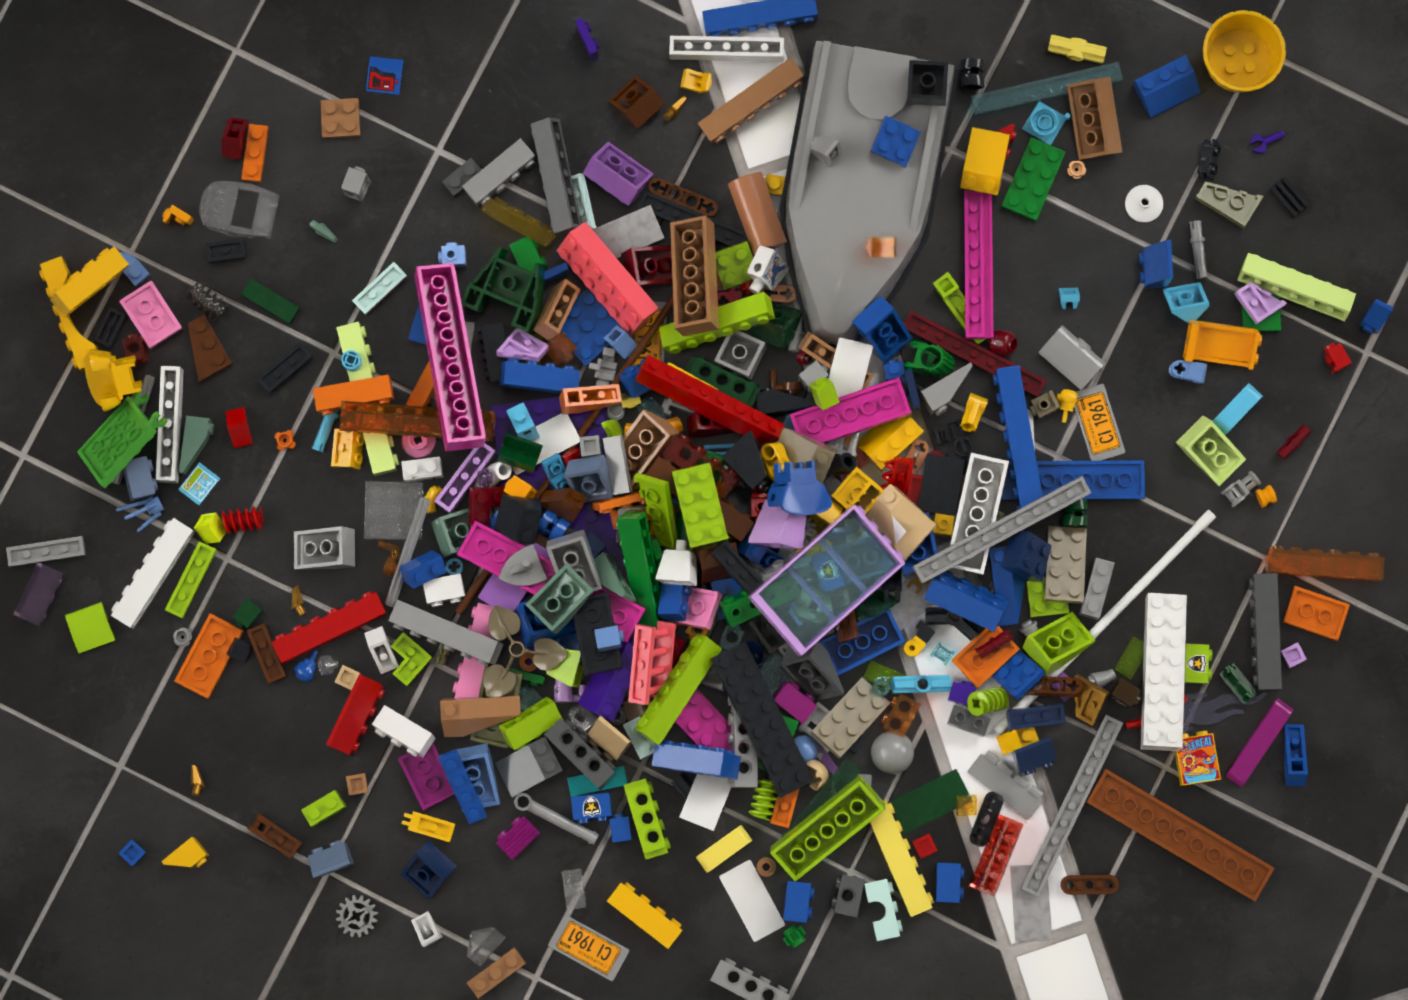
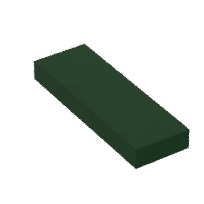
(270, 301)

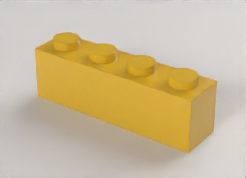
(644, 915)

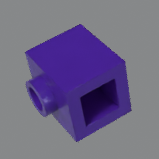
(960, 692)

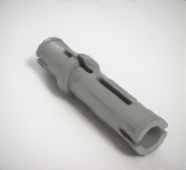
(1198, 249)

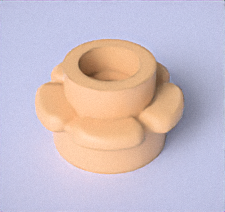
(1081, 169)

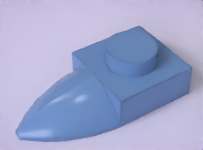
(135, 270)

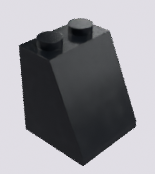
(748, 463)

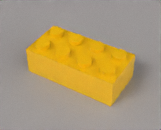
(87, 283)

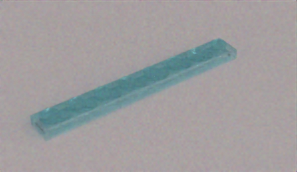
(1040, 89)

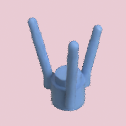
(152, 505)

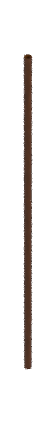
(583, 430)

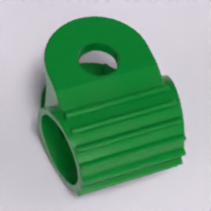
(939, 371)

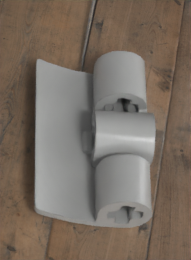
(1072, 357)

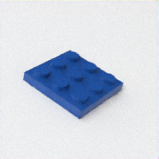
(587, 327)

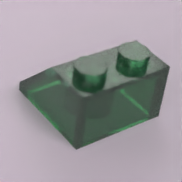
(781, 329)

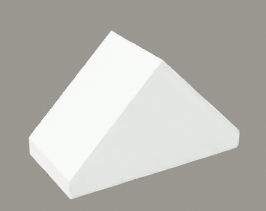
(426, 929)

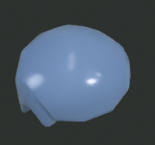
(807, 747)

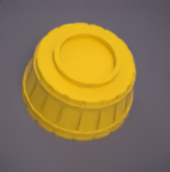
(1243, 51)

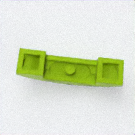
(953, 298)

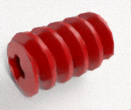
(243, 520)

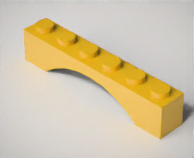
(54, 273)

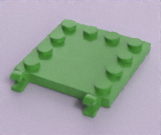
(119, 439)

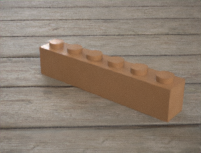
(752, 100)

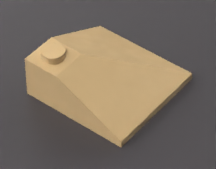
(915, 522)

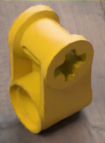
(779, 456)

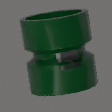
(1081, 519)

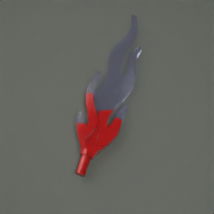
(1203, 712)

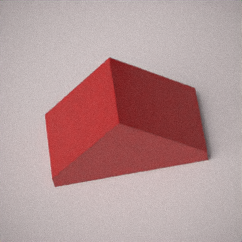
(238, 427)

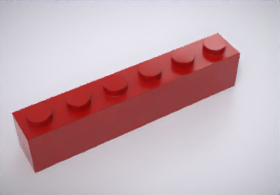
(329, 628)

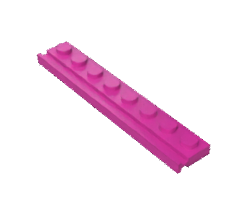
(978, 265)

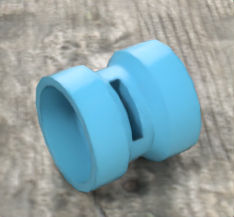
(352, 364)

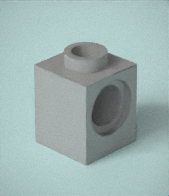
(590, 446)

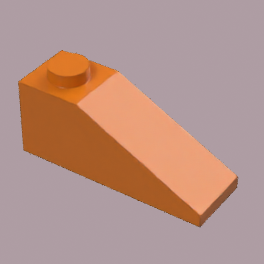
(589, 398)

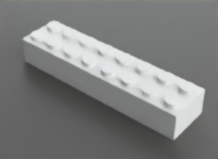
(1163, 672)

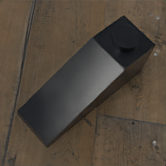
(777, 403)

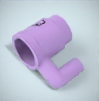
(563, 693)

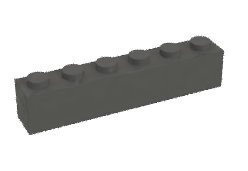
(556, 175)
(1266, 632)

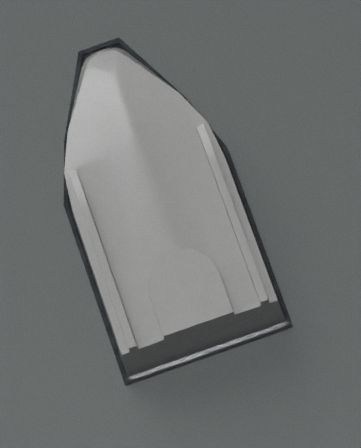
(862, 195)

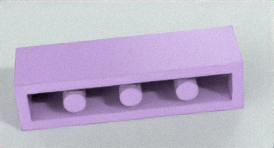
(464, 478)

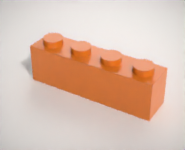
(368, 390)

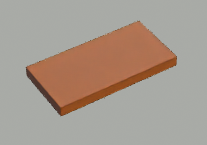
(208, 656)

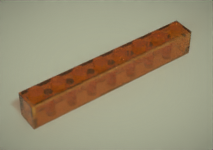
(399, 420)

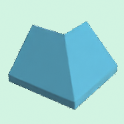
(1187, 301)

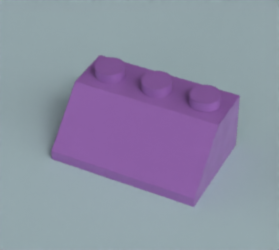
(617, 173)

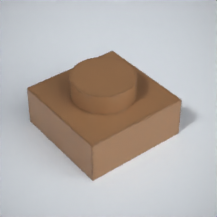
(357, 784)

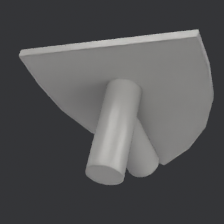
(523, 568)

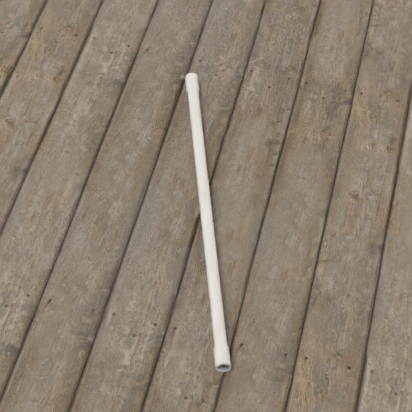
(1001, 726)

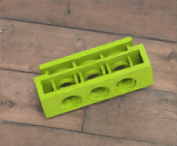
(632, 791)

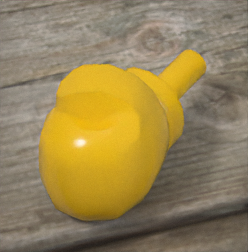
(1067, 401)

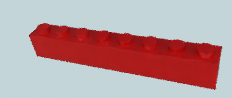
(708, 401)

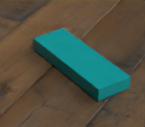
(582, 785)

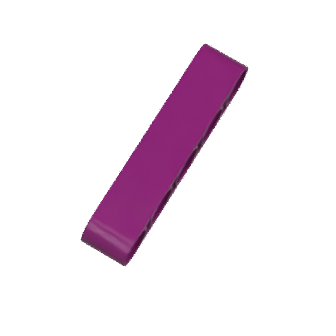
(1259, 742)

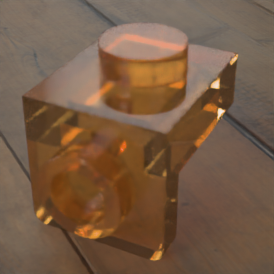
(881, 247)

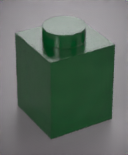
(247, 614)

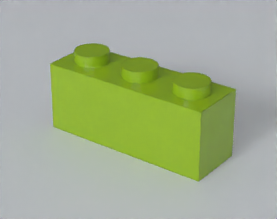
(530, 723)

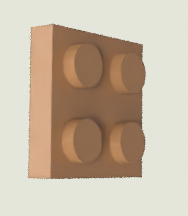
(340, 118)

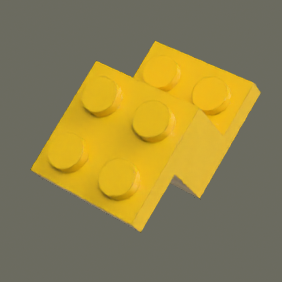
(857, 490)

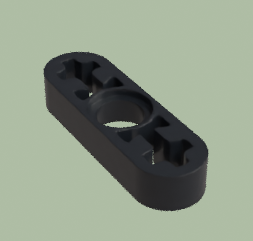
(989, 826)

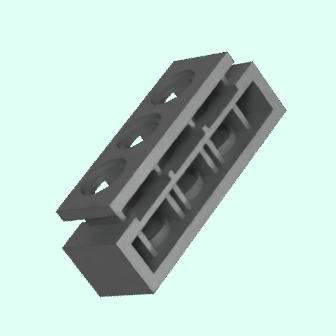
(558, 734)

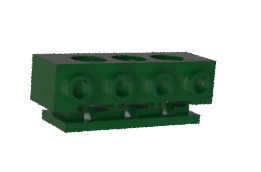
(751, 388)

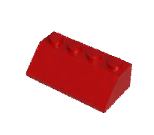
(355, 715)

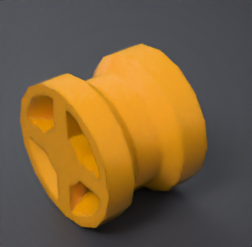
(1266, 496)

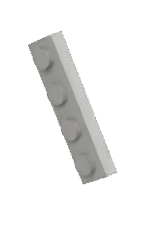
(46, 551)

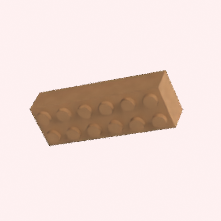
(694, 276)

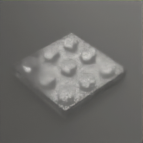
(390, 509)

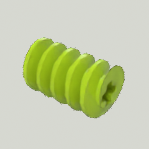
(987, 701)
(763, 800)

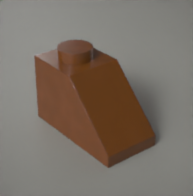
(563, 502)

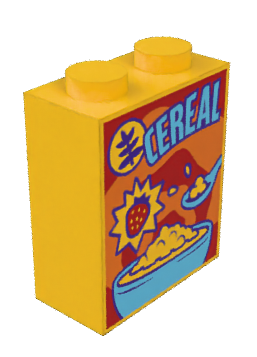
(1197, 759)

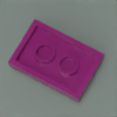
(426, 777)

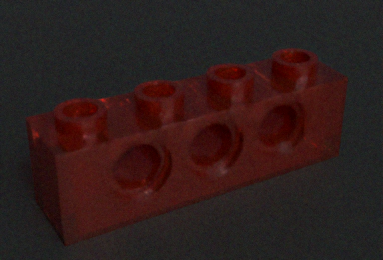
(675, 450)
(996, 855)

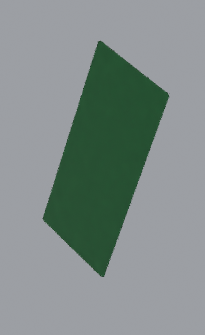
(928, 801)

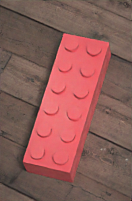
(607, 279)

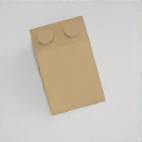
(609, 739)

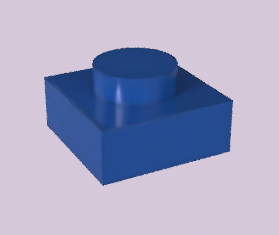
(132, 852)

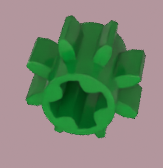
(794, 936)

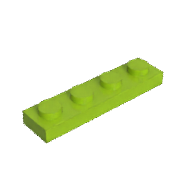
(191, 579)

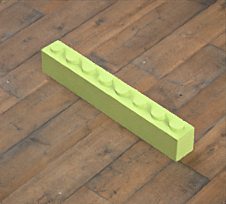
(377, 445)

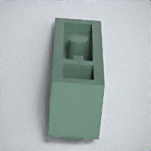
(195, 437)
(612, 576)

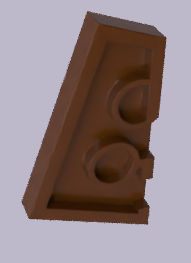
(207, 349)

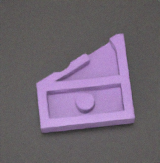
(1258, 302)
(522, 347)

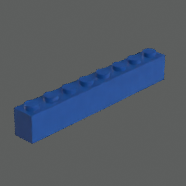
(1018, 435)

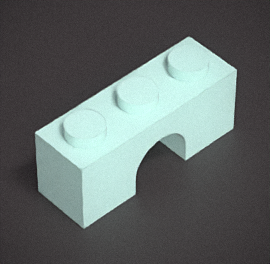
(881, 892)

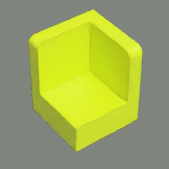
(210, 528)

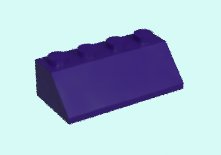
(607, 690)

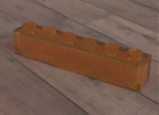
(1324, 565)

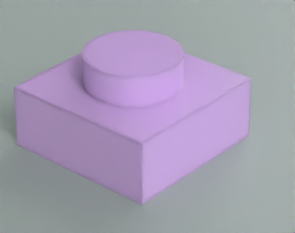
(1293, 655)

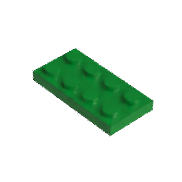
(1033, 179)

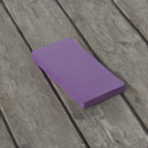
(504, 594)

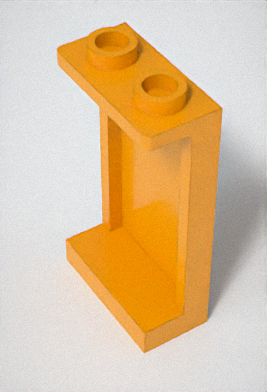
(1222, 344)

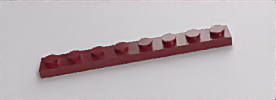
(968, 350)

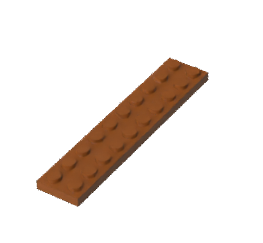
(1180, 835)

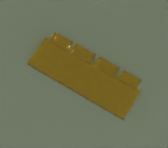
(514, 219)

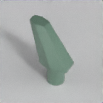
(322, 230)

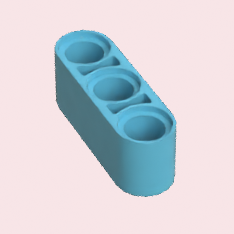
(1237, 408)

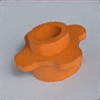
(285, 435)

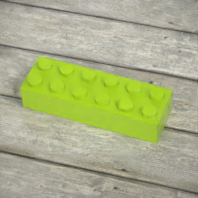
(827, 828)

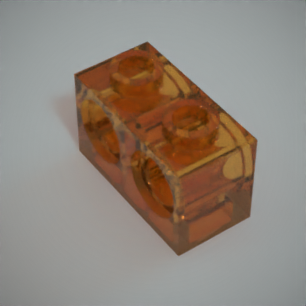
(904, 717)

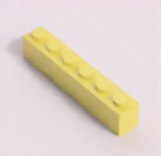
(900, 863)

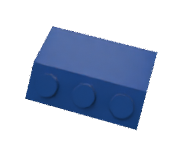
(1167, 86)

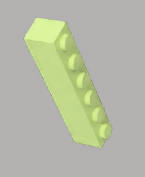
(1297, 286)

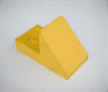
(1017, 739)

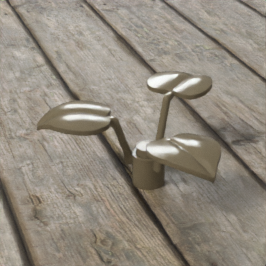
(547, 652)

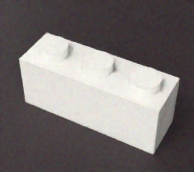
(403, 732)

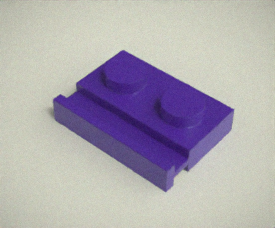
(590, 44)

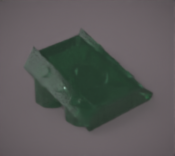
(875, 605)

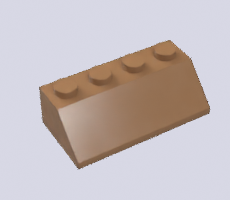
(1094, 118)
(645, 442)

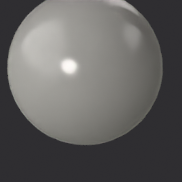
(892, 753)

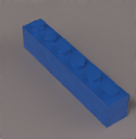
(758, 15)

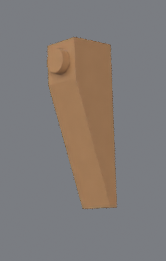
(473, 714)

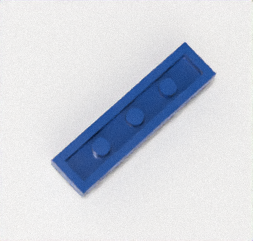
(462, 786)

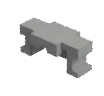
(605, 368)

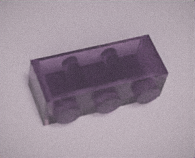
(38, 594)

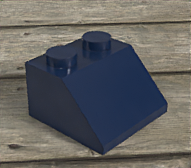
(1034, 755)
(428, 869)

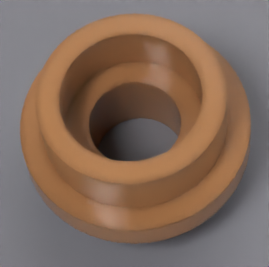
(772, 867)

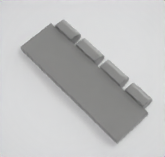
(1000, 781)

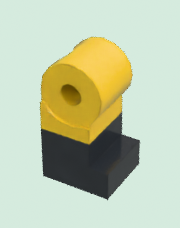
(914, 646)

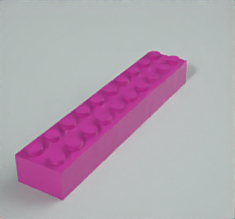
(449, 357)

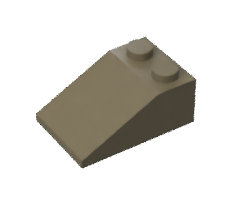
(804, 449)

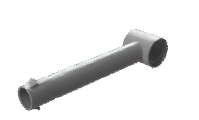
(557, 819)

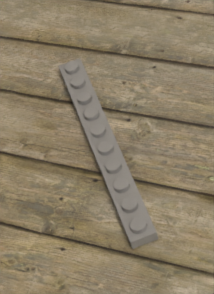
(1001, 529)
(1071, 805)

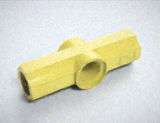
(1077, 49)

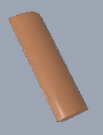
(757, 212)

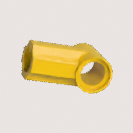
(974, 409)

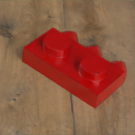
(900, 473)

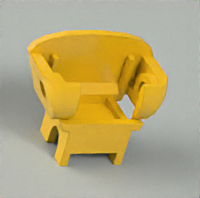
(109, 377)

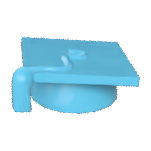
(1045, 123)

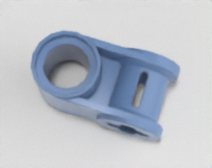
(1191, 372)

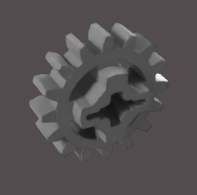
(352, 908)

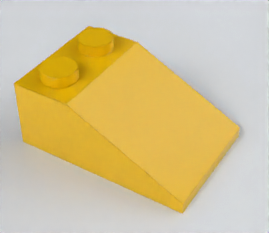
(985, 161)

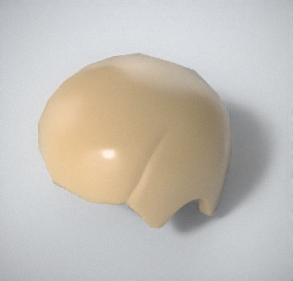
(819, 774)

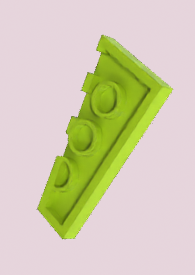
(659, 507)

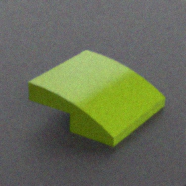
(90, 627)

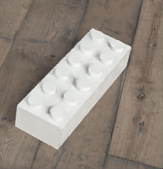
(979, 504)

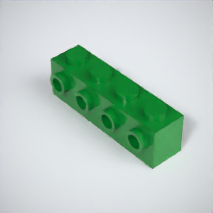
(738, 608)

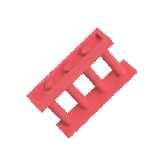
(642, 660)

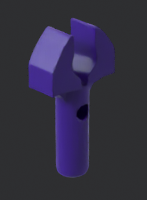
(1267, 140)

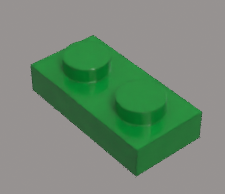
(533, 678)

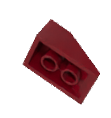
(649, 265)

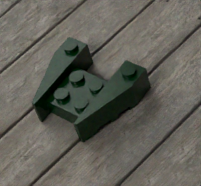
(511, 285)

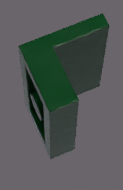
(519, 452)

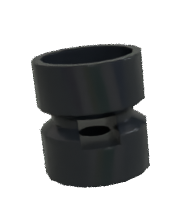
(973, 80)

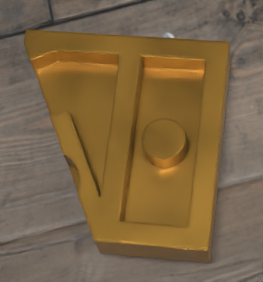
(1090, 702)

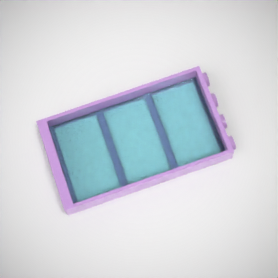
(827, 579)

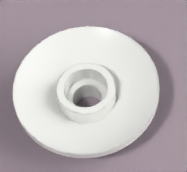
(1141, 212)

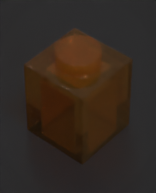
(561, 348)

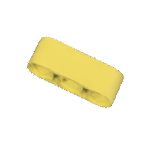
(724, 848)

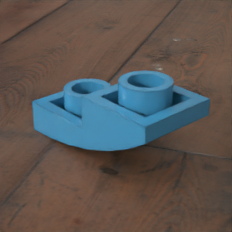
(555, 471)

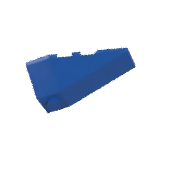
(1006, 585)

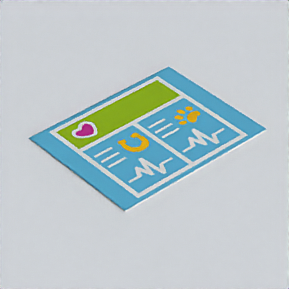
(199, 483)

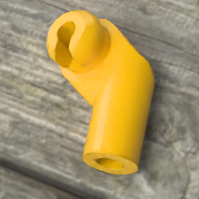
(432, 495)

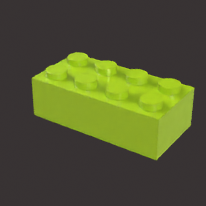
(700, 505)

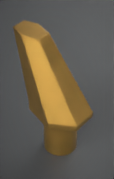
(674, 109)
(297, 601)
(196, 781)

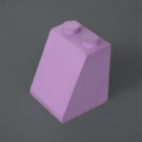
(778, 529)

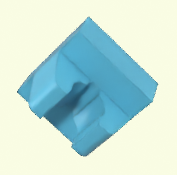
(1069, 295)

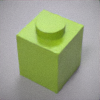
(824, 393)

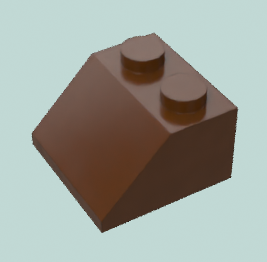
(637, 101)
(708, 567)

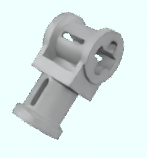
(1238, 491)

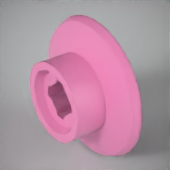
(418, 450)

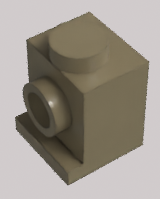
(1052, 405)

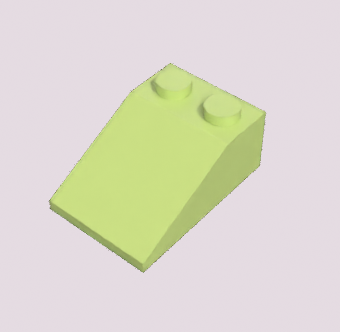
(1211, 450)

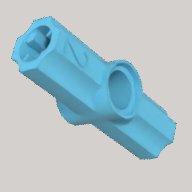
(909, 684)

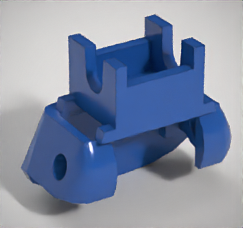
(798, 490)

